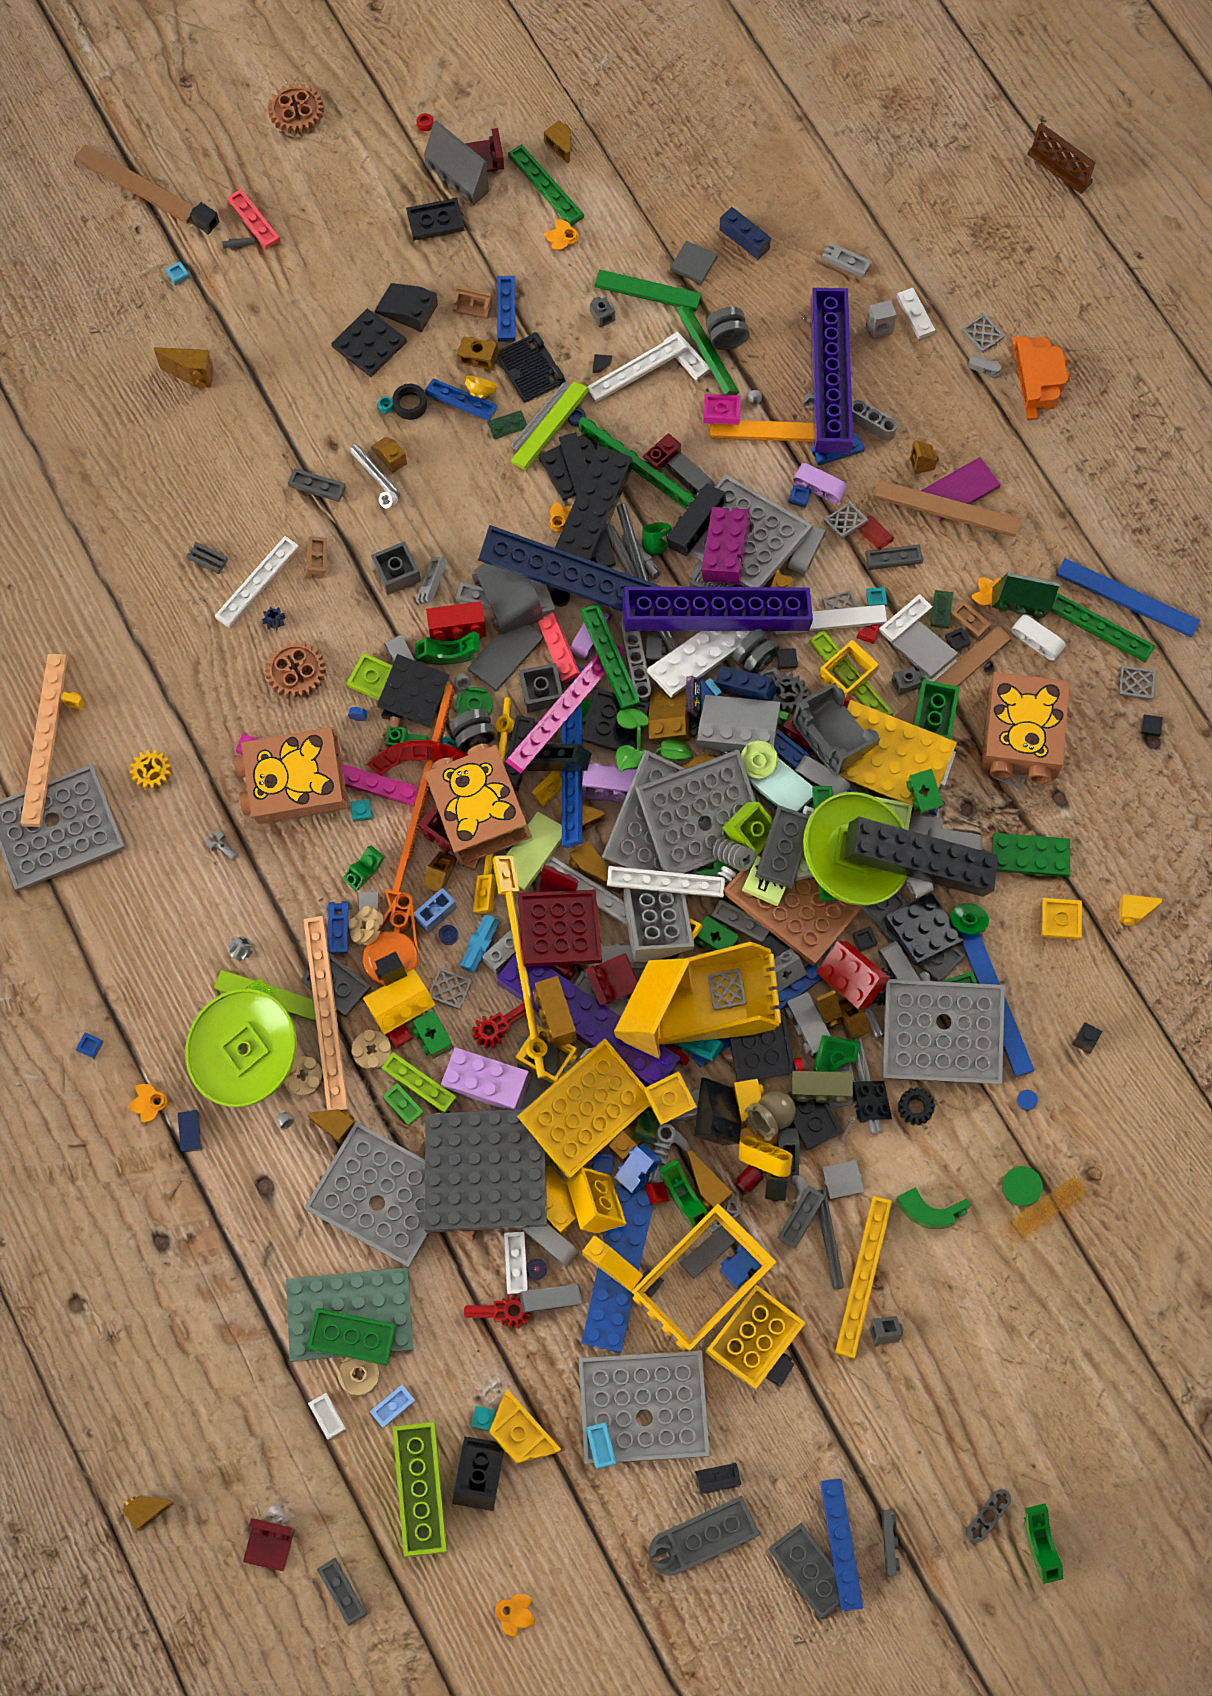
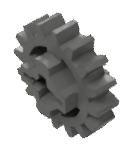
(786, 684)

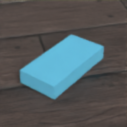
(601, 1445)

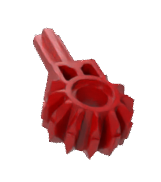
(499, 1024)
(498, 1312)

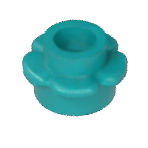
(385, 401)

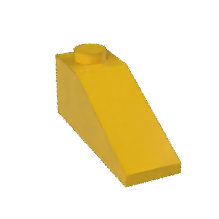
(611, 1263)

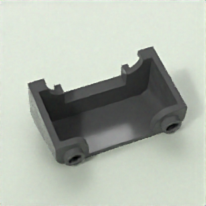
(510, 597)
(832, 729)

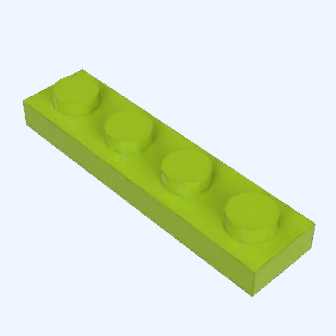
(418, 1083)

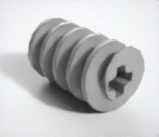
(733, 854)

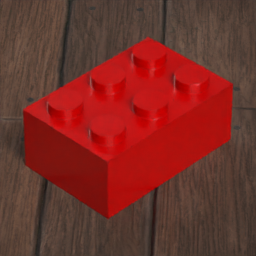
(456, 621)
(852, 974)

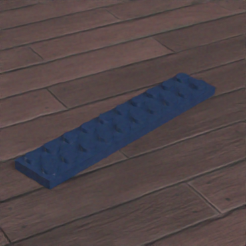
(557, 568)

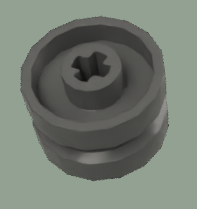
(727, 328)
(755, 651)
(472, 729)

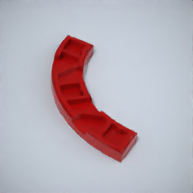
(412, 751)

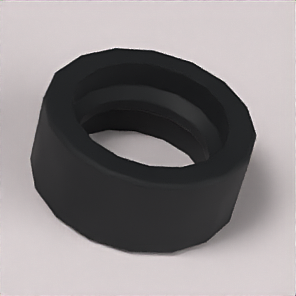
(408, 389)

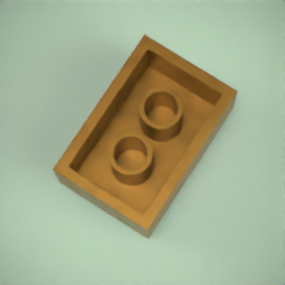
(554, 1012)

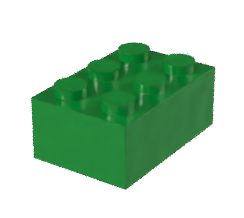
(936, 707)

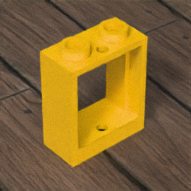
(857, 654)
(522, 1056)

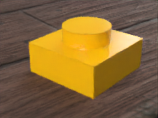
(73, 700)

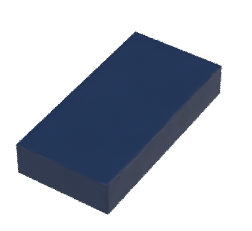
(189, 1131)

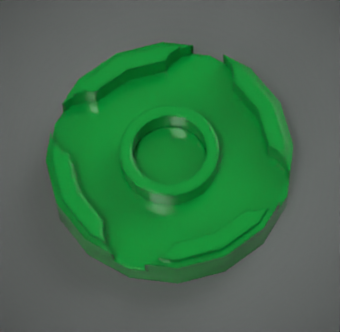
(472, 699)
(1022, 1186)

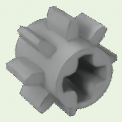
(240, 948)

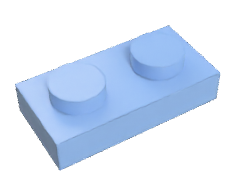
(392, 1406)

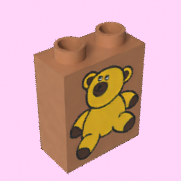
(1025, 727)
(292, 776)
(477, 803)

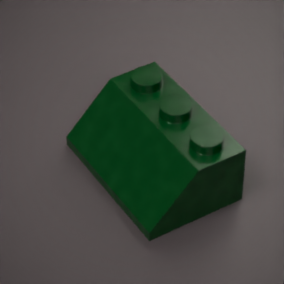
(1024, 595)

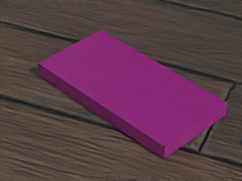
(965, 484)

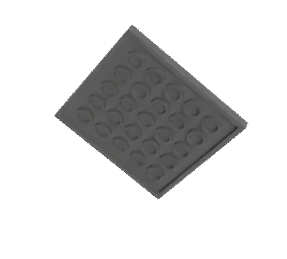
(483, 1172)

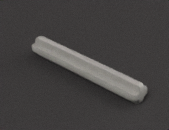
(373, 469)

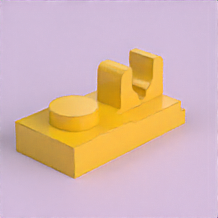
(548, 787)

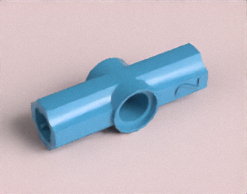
(479, 943)

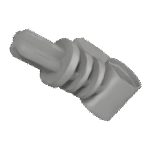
(663, 1145)

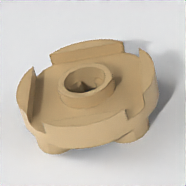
(368, 918)
(360, 1050)
(312, 1081)
(354, 1385)

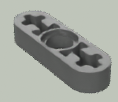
(983, 1532)

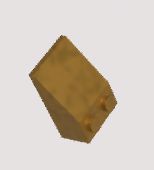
(189, 365)
(668, 717)

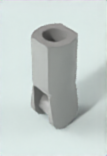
(984, 366)

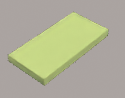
(535, 852)

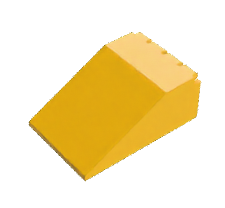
(650, 1001)
(692, 1013)

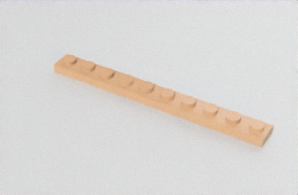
(44, 740)
(325, 1014)

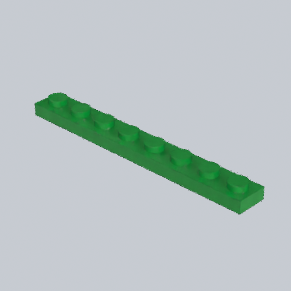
(641, 467)

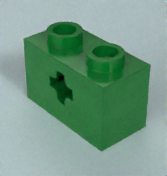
(926, 781)
(711, 930)
(430, 1023)

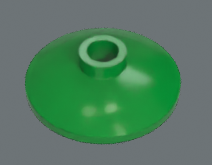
(969, 918)

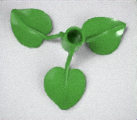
(629, 758)

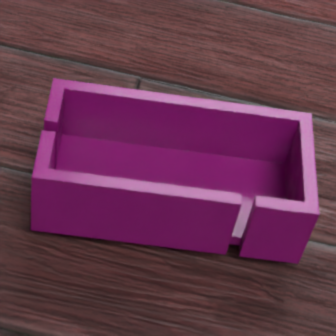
(726, 545)

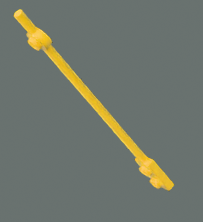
(487, 882)
(508, 885)

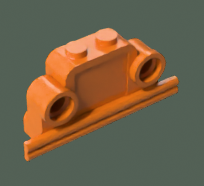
(1040, 373)

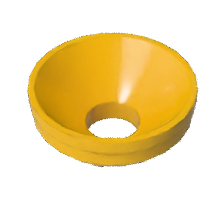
(480, 387)

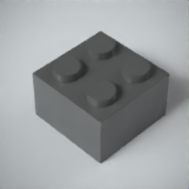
(396, 568)
(540, 687)

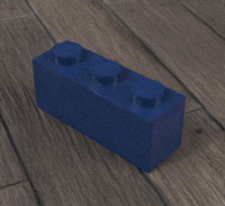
(745, 233)
(745, 684)

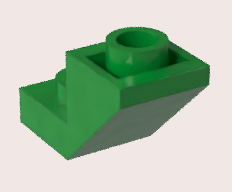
(398, 735)
(364, 869)

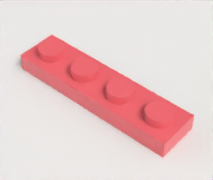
(253, 219)
(559, 647)

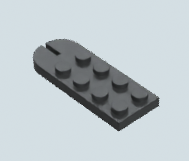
(703, 1537)

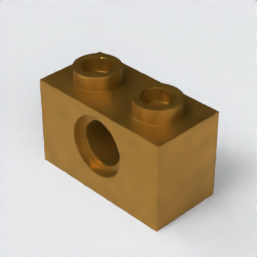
(484, 359)

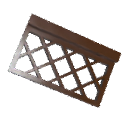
(1063, 167)

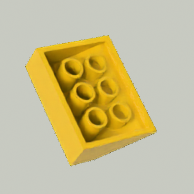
(755, 1337)

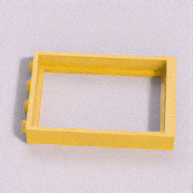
(742, 1237)

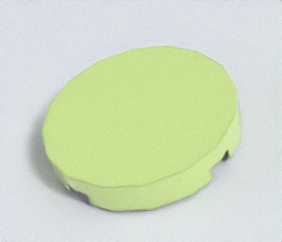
(759, 759)

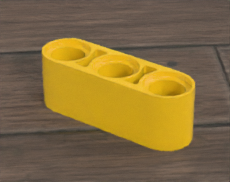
(765, 1156)

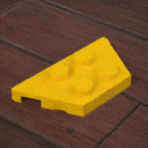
(520, 1433)

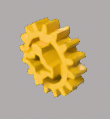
(154, 776)

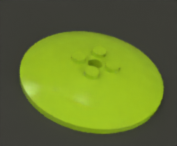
(826, 845)
(216, 1044)

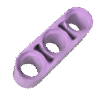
(820, 483)
(582, 644)

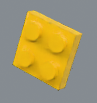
(1061, 918)
(669, 1098)

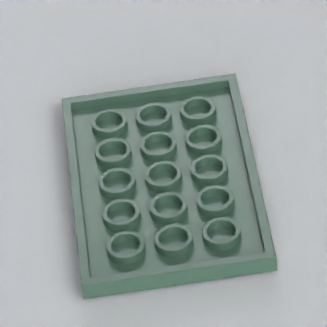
(367, 1294)

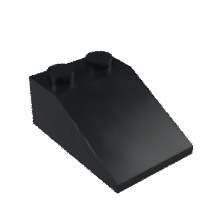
(408, 305)
(717, 1114)
(478, 1474)

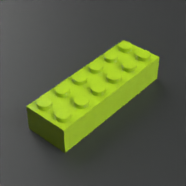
(420, 1489)

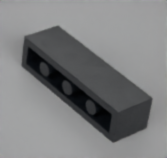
(695, 520)
(561, 758)

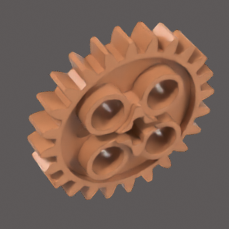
(283, 112)
(311, 662)

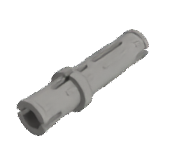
(648, 561)

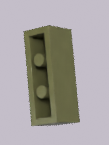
(821, 1086)

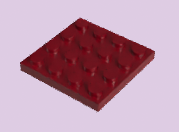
(559, 928)

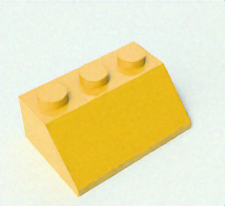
(398, 1002)
(595, 1201)
(560, 1207)

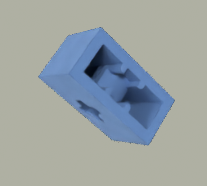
(435, 910)

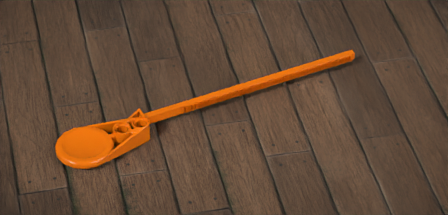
(393, 941)

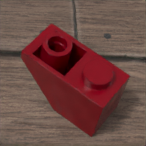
(663, 451)

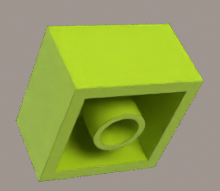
(750, 826)

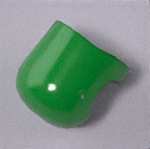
(652, 535)

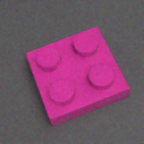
(721, 409)

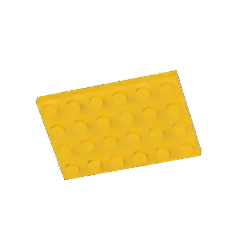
(900, 753)
(585, 1108)

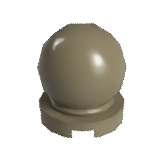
(771, 1113)

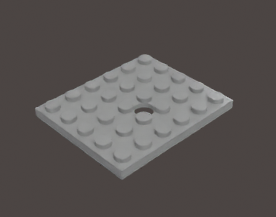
(774, 533)
(679, 800)
(82, 835)
(630, 839)
(962, 1053)
(371, 1168)
(664, 1385)

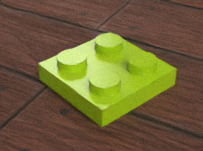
(369, 676)

